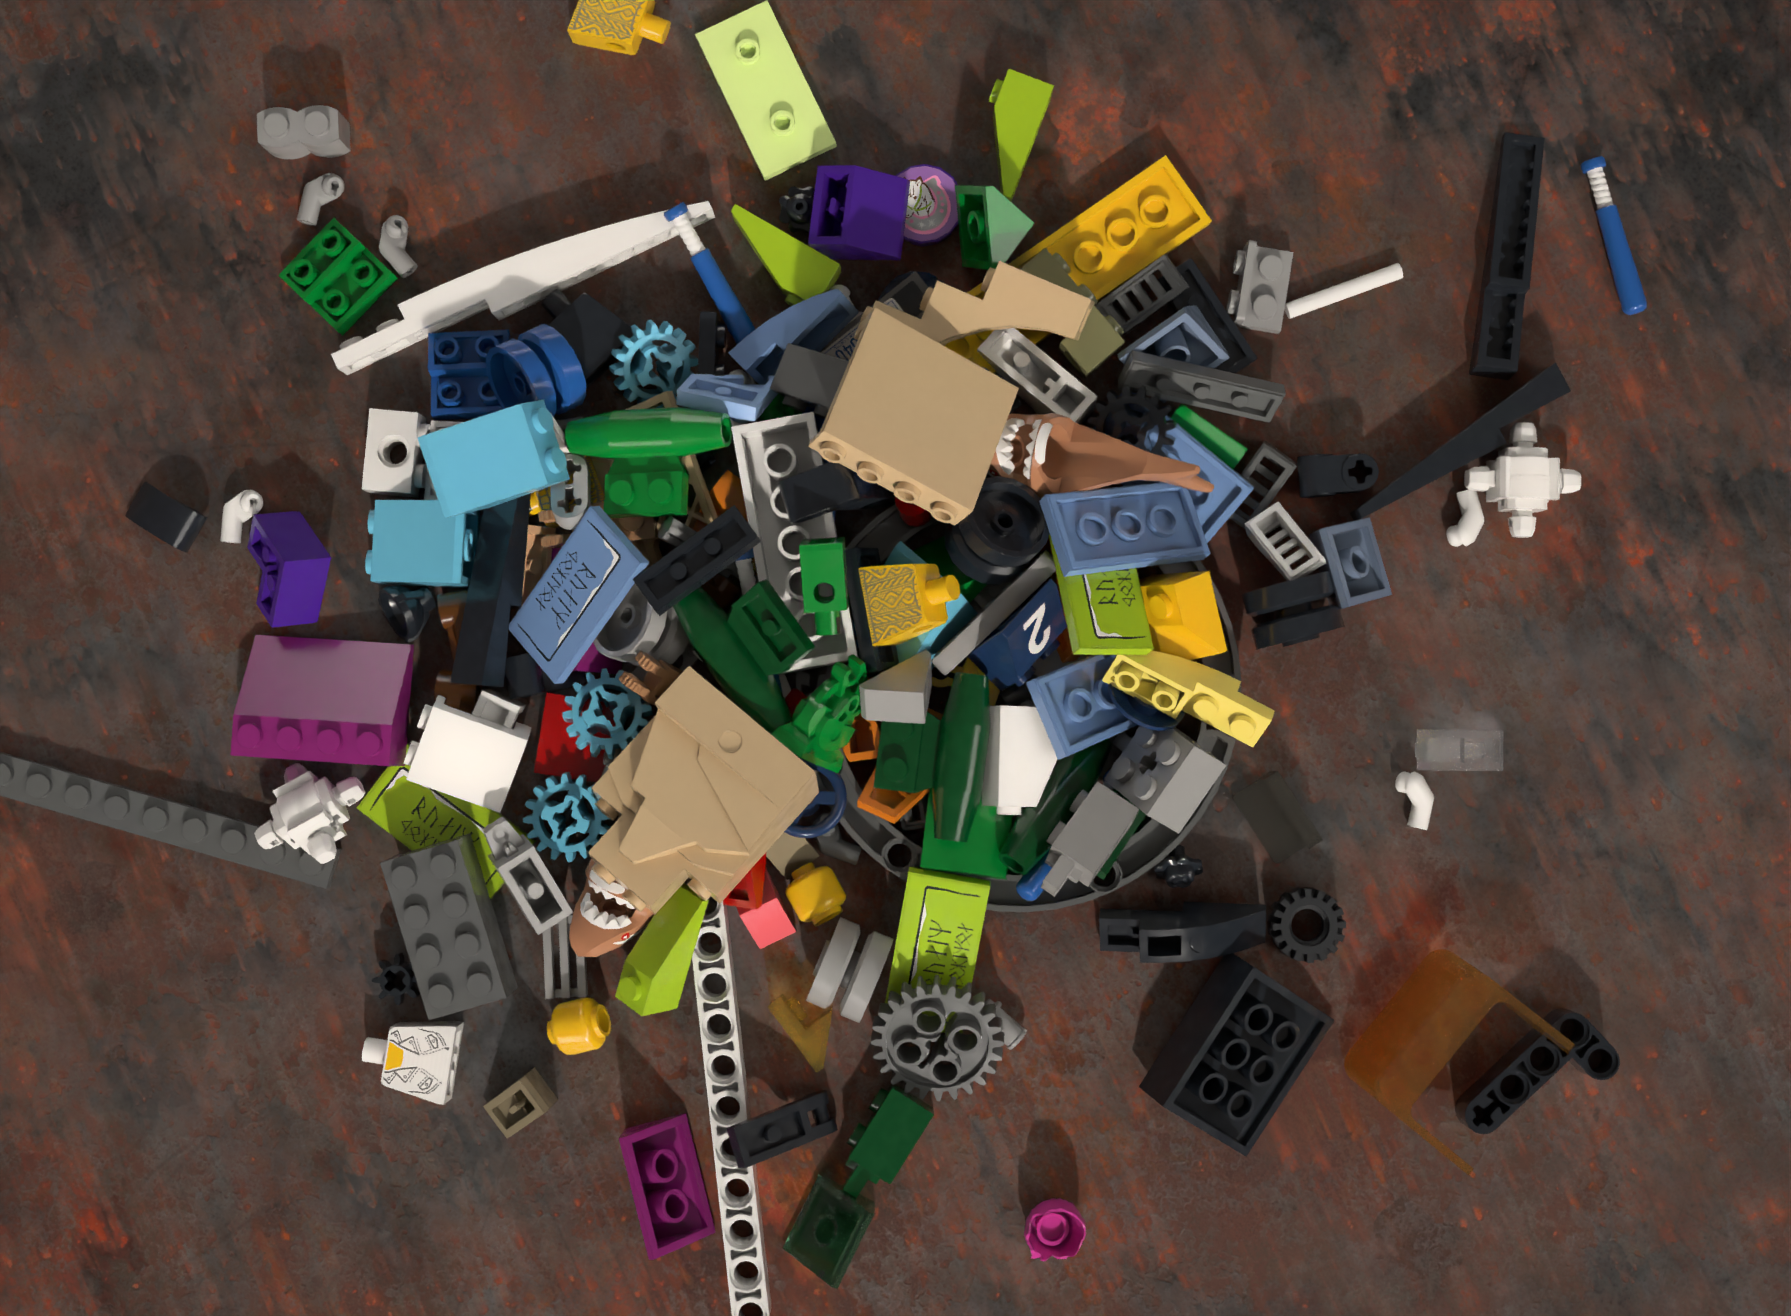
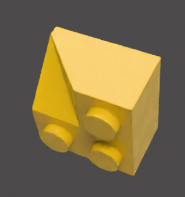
(1183, 614)

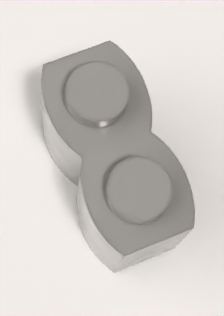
(297, 134)

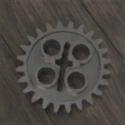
(904, 1022)

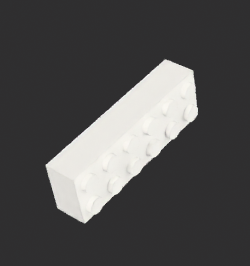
(765, 456)

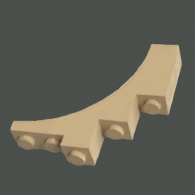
(1010, 301)

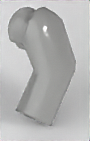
(318, 193)
(393, 244)

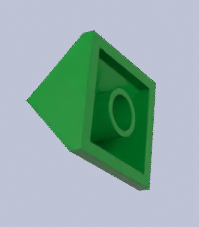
(988, 226)

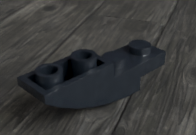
(1193, 934)

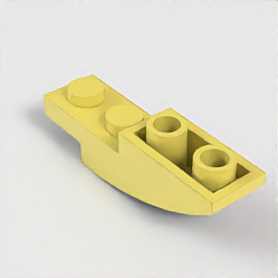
(1185, 685)

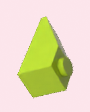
(1016, 120)
(793, 265)
(662, 956)

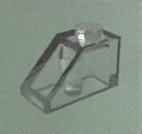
(1459, 750)

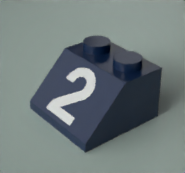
(1022, 638)

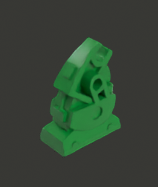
(826, 717)

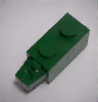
(886, 1139)

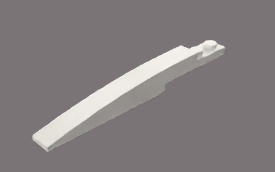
(513, 283)

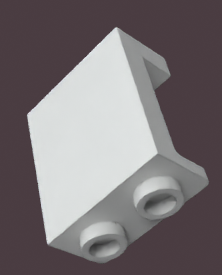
(466, 755)

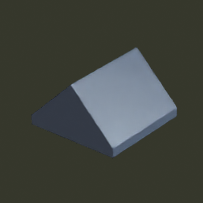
(1183, 338)
(1353, 562)

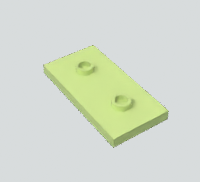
(766, 90)

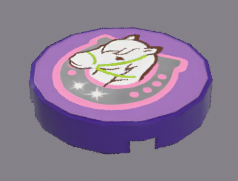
(930, 205)

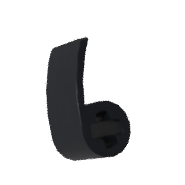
(166, 517)
(528, 679)

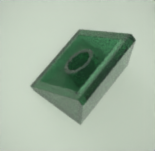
(829, 1230)

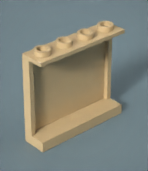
(915, 418)

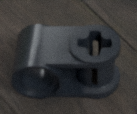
(1328, 474)

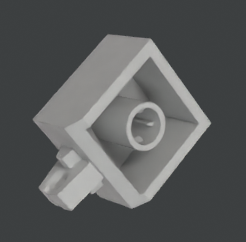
(1163, 774)

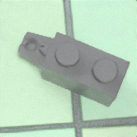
(1088, 838)
(525, 876)

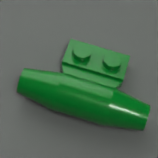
(646, 452)

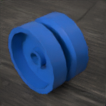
(535, 369)

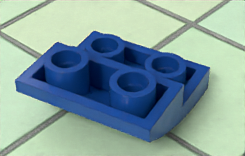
(459, 373)

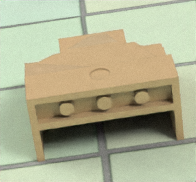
(695, 798)

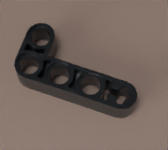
(830, 489)
(1530, 1078)

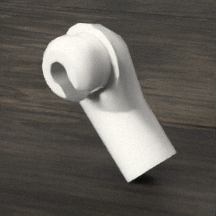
(238, 511)
(1419, 795)

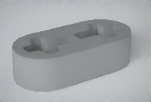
(579, 490)

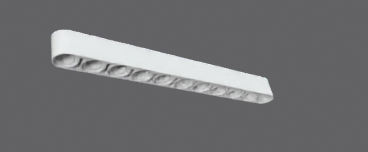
(732, 1207)

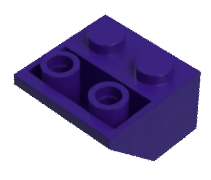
(858, 213)

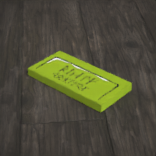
(1104, 612)
(426, 817)
(938, 930)

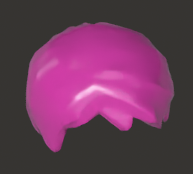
(1054, 1229)

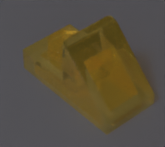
(809, 1038)

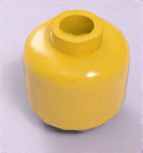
(815, 894)
(579, 1026)

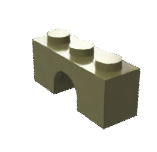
(1100, 334)

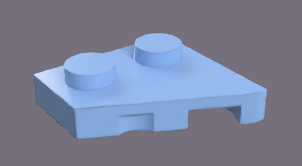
(726, 395)

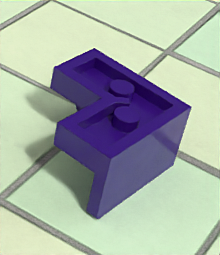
(291, 566)

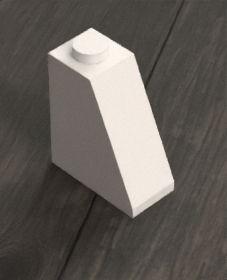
(1016, 760)

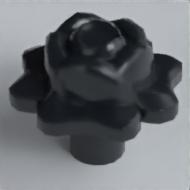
(797, 208)
(1178, 868)

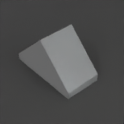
(899, 692)

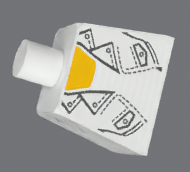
(418, 1058)

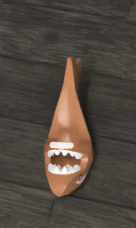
(1063, 456)
(604, 917)

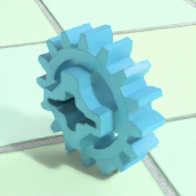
(639, 370)
(594, 720)
(551, 812)

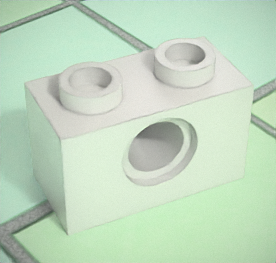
(384, 432)

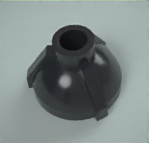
(406, 610)

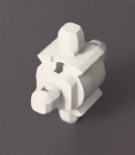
(1522, 479)
(309, 813)

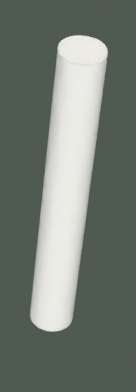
(1343, 290)

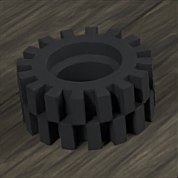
(1330, 932)

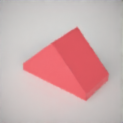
(769, 921)

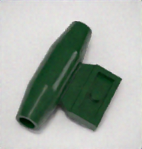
(747, 648)
(942, 756)
(1031, 829)

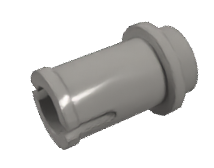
(1012, 1030)

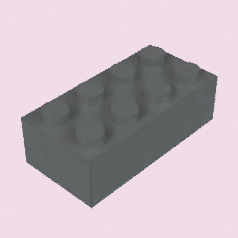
(449, 926)

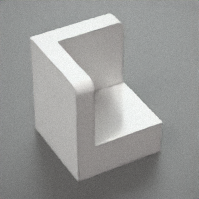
(498, 708)

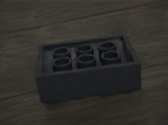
(1236, 1054)

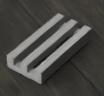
(549, 965)

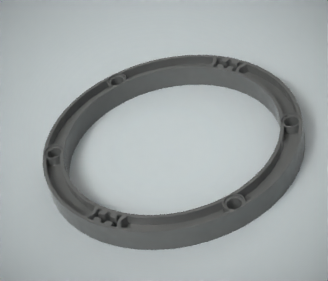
(1147, 845)

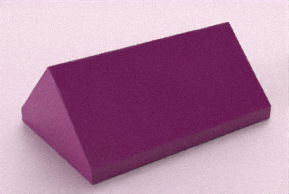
(666, 1184)

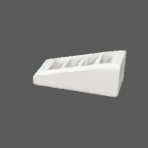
(1268, 521)

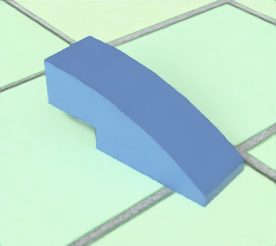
(806, 324)

